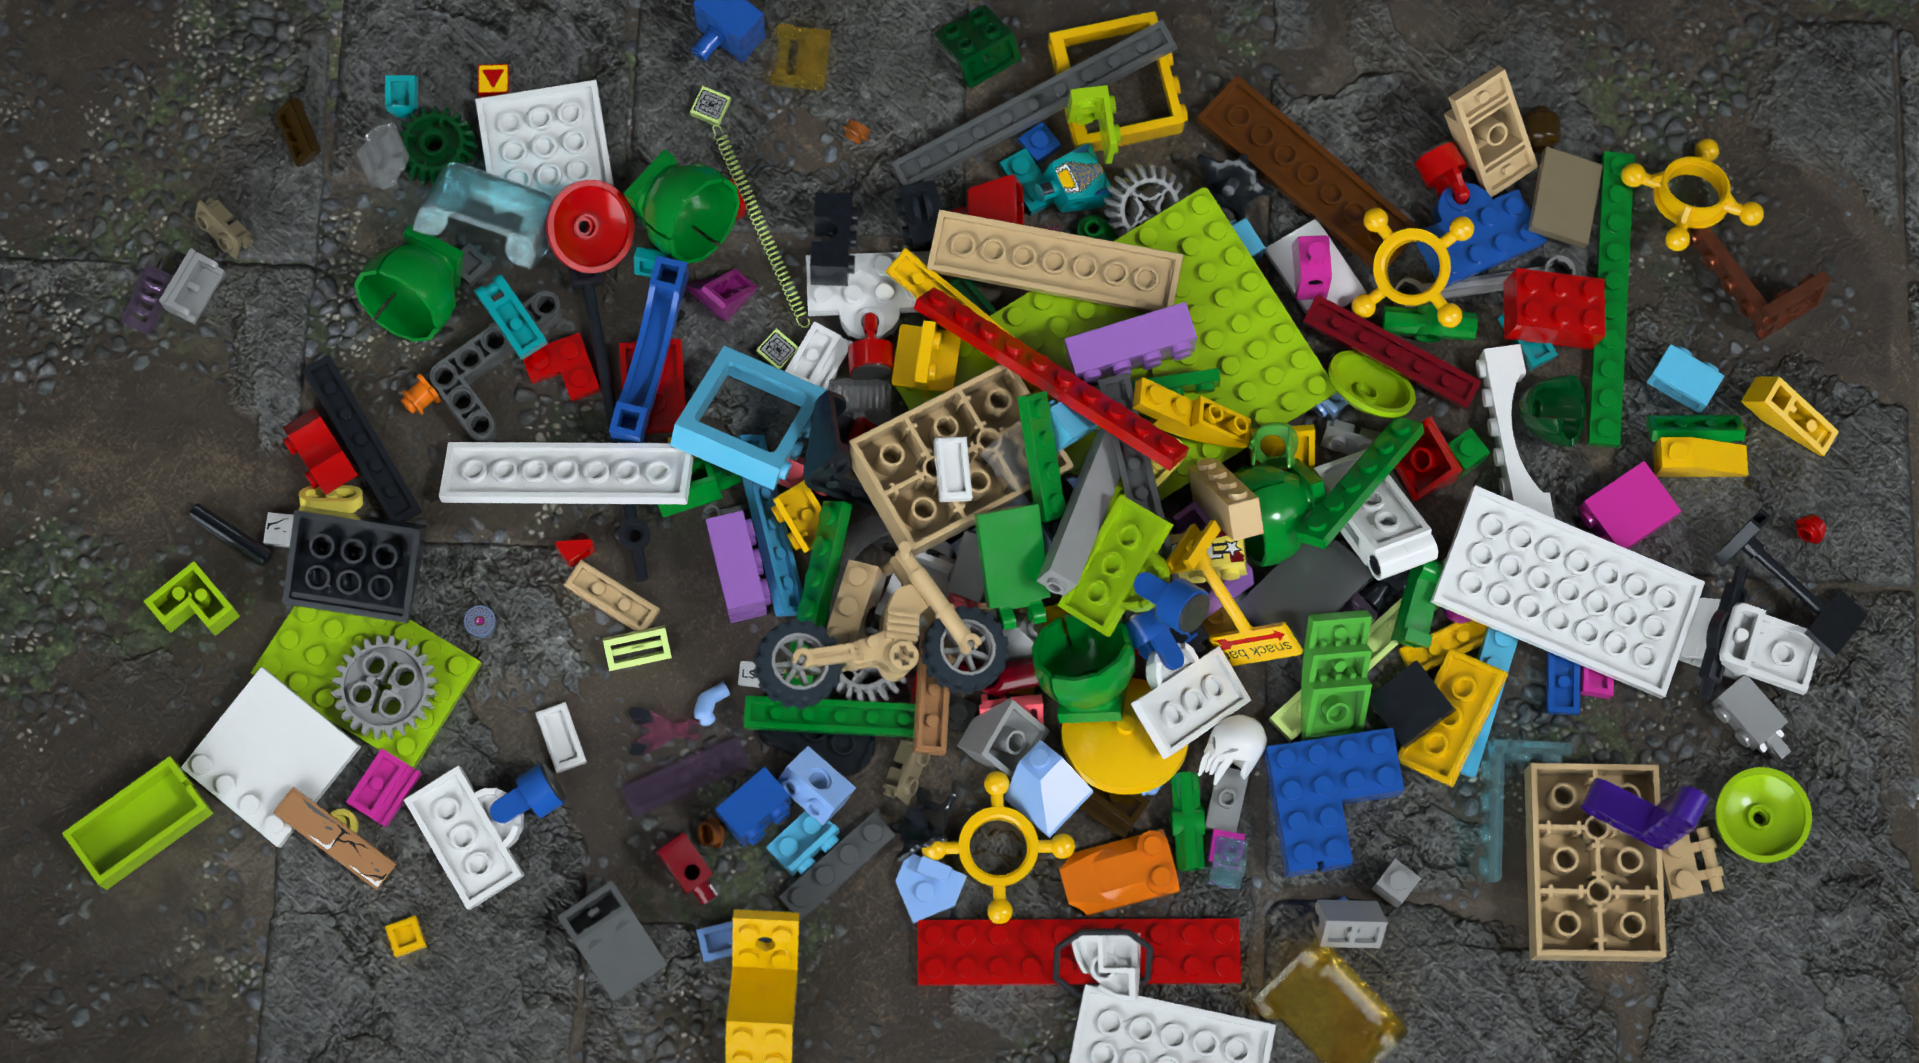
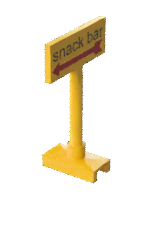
(1248, 642)

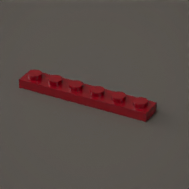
(1391, 352)

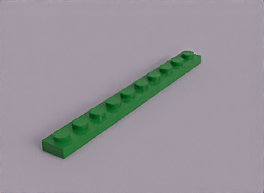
(1613, 267)

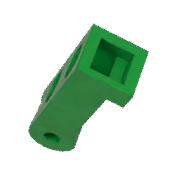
(1415, 610)

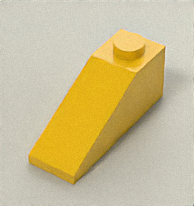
(1789, 413)
(1699, 458)

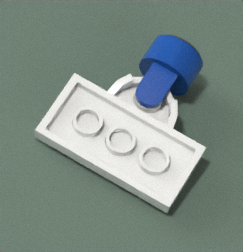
(1186, 690)
(477, 828)

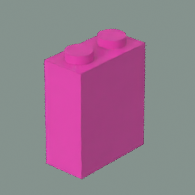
(1629, 508)

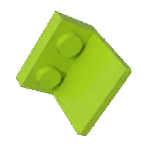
(1092, 104)

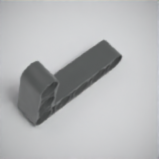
(488, 359)

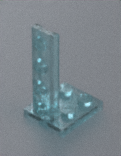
(1492, 800)

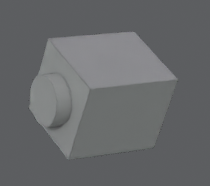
(1396, 883)

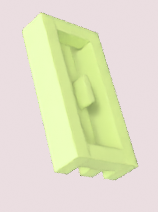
(632, 636)

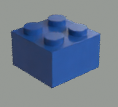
(754, 808)

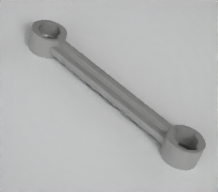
(1480, 284)

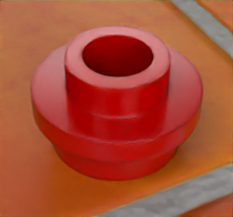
(1811, 528)

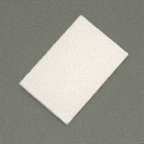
(1344, 283)

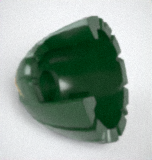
(1555, 410)

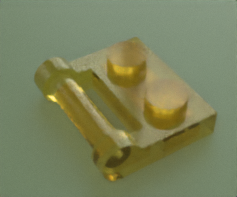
(811, 57)

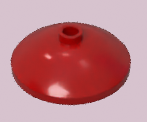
(607, 224)

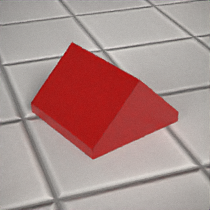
(1428, 463)

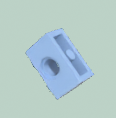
(816, 785)

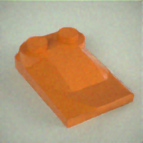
(1120, 873)

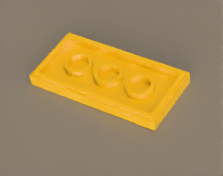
(1472, 691)

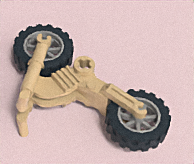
(890, 646)

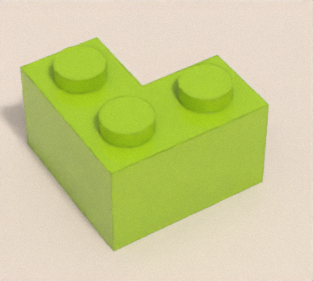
(190, 594)

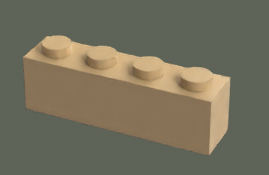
(1225, 499)

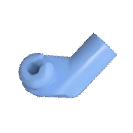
(706, 702)

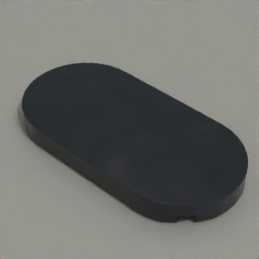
(843, 752)

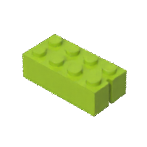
(137, 823)

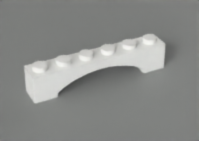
(1500, 372)

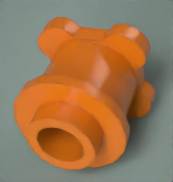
(419, 396)

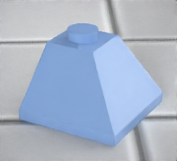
(1046, 789)

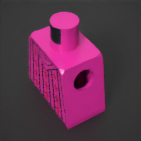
(1311, 263)

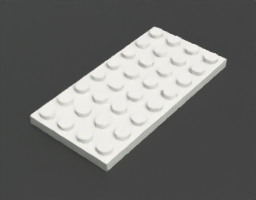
(1568, 592)

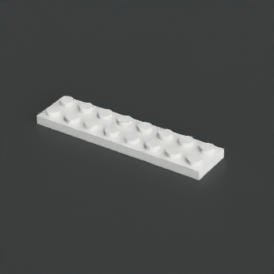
(565, 473)

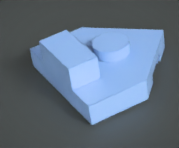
(928, 886)

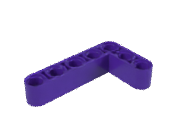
(1651, 824)

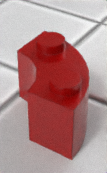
(319, 451)

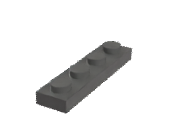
(837, 866)

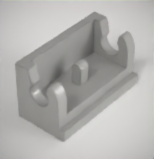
(192, 286)
(1349, 924)

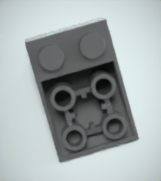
(612, 940)

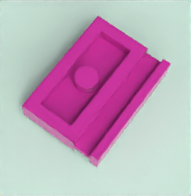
(383, 788)

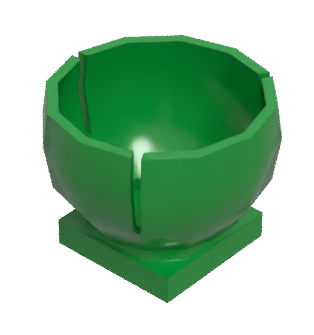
(680, 198)
(424, 279)
(1285, 504)
(1088, 674)

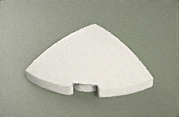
(1111, 962)

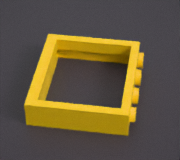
(1131, 133)

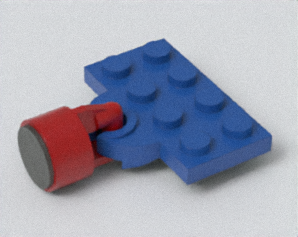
(1498, 223)

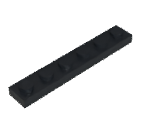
(361, 440)

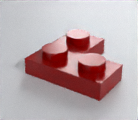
(566, 358)

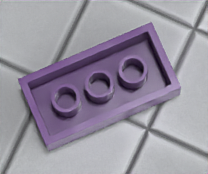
(1132, 344)

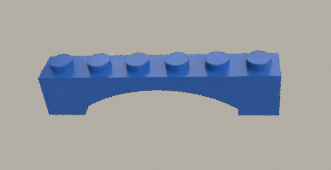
(651, 350)

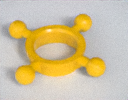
(1683, 214)
(1376, 220)
(1060, 846)

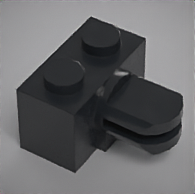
(920, 209)

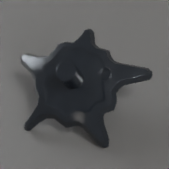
(1233, 182)
(923, 824)

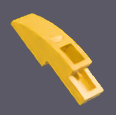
(1194, 420)

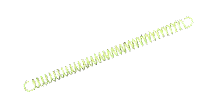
(764, 227)

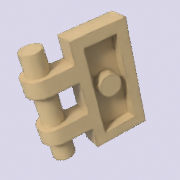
(1680, 867)

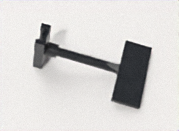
(1834, 621)

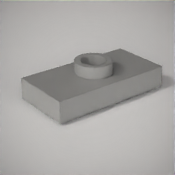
(1226, 802)

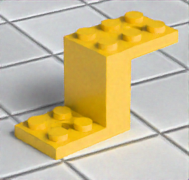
(762, 987)

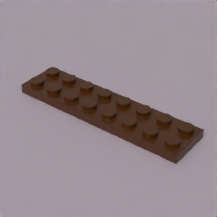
(1300, 168)

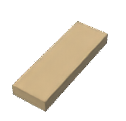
(611, 597)

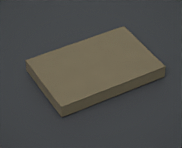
(1565, 197)

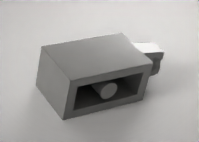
(1753, 718)

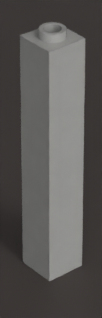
(1082, 517)

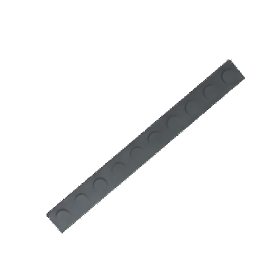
(1033, 105)

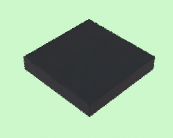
(1411, 704)

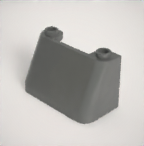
(1305, 585)

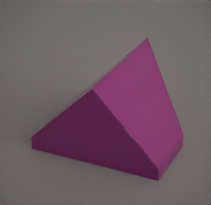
(723, 293)

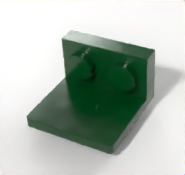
(979, 45)

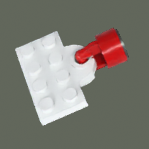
(867, 311)

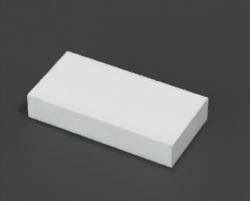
(952, 469)
(561, 737)

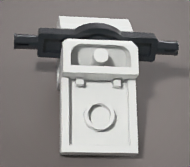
(1742, 640)

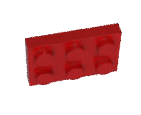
(671, 391)

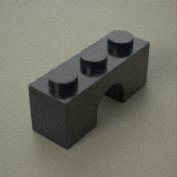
(832, 259)

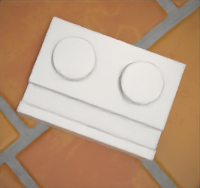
(819, 356)

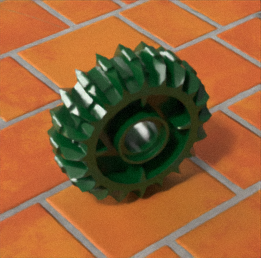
(431, 129)

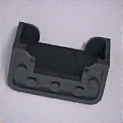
(827, 456)

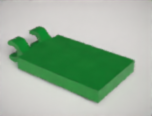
(1011, 561)

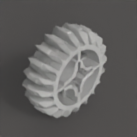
(1153, 195)
(858, 685)

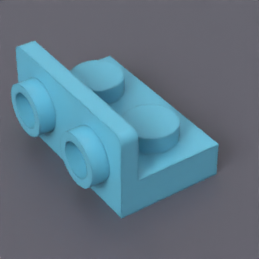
(801, 842)

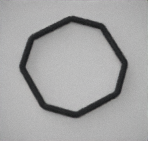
(1095, 932)

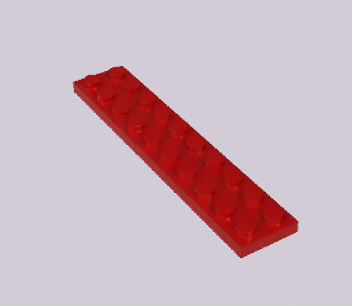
(1024, 951)

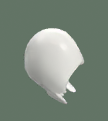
(1234, 741)

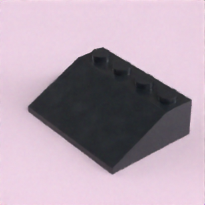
(353, 564)

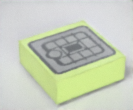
(710, 106)
(777, 350)

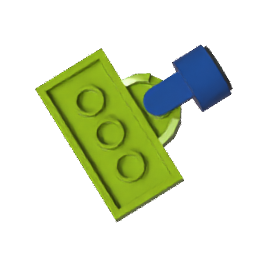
(1132, 576)

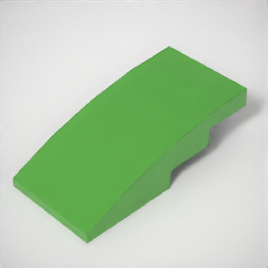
(1335, 674)

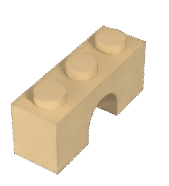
(857, 593)

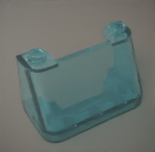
(492, 205)

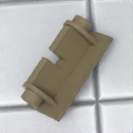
(213, 218)
(904, 781)

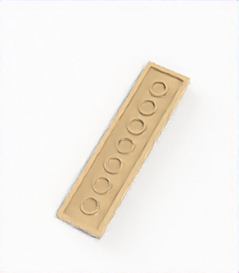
(1054, 262)

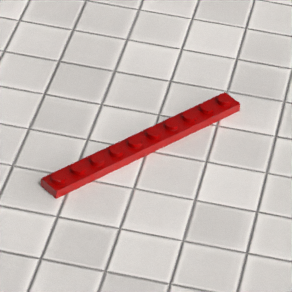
(1052, 378)

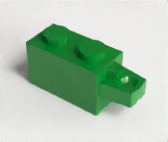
(705, 486)

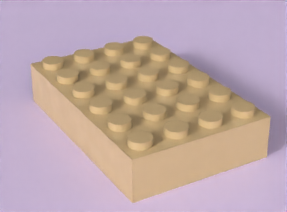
(900, 466)
(1589, 883)

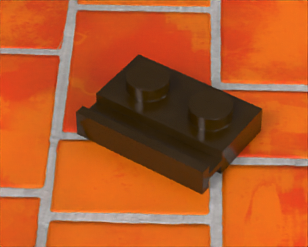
(1114, 810)

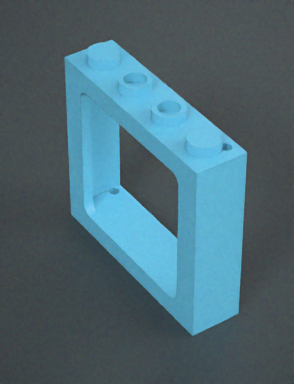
(730, 452)

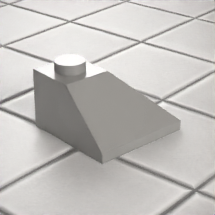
(1002, 737)

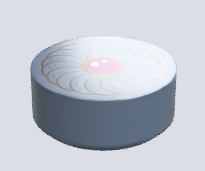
(480, 621)

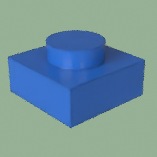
(1039, 142)

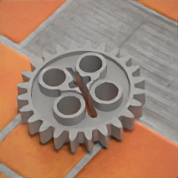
(357, 678)

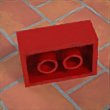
(1554, 308)

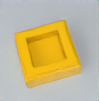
(405, 936)

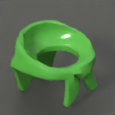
(1284, 431)

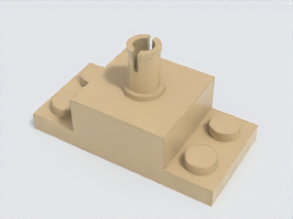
(1491, 131)

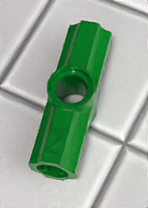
(1424, 324)
(1187, 822)

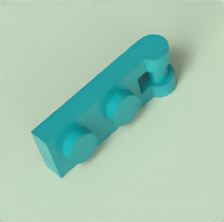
(511, 317)

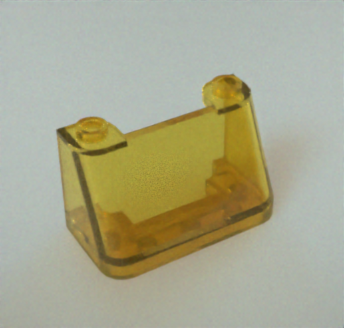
(1331, 1009)

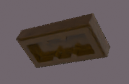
(297, 132)

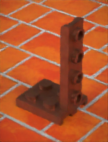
(1767, 318)

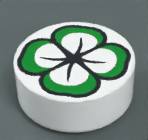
(941, 549)

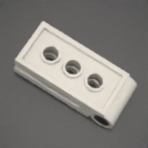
(1386, 528)

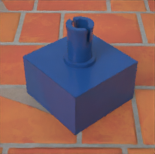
(728, 23)

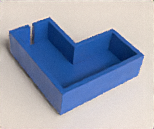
(1312, 784)

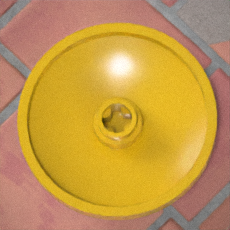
(1119, 753)

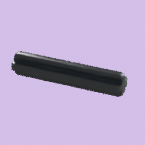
(230, 534)

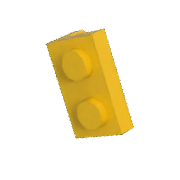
(801, 512)

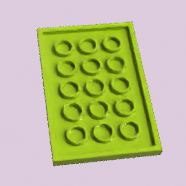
(314, 644)

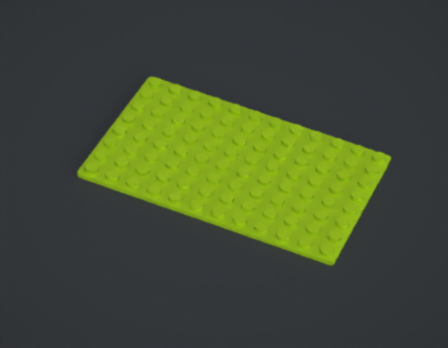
(1237, 322)

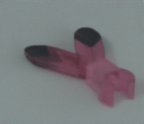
(662, 731)

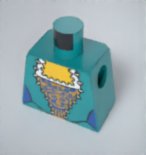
(1075, 181)

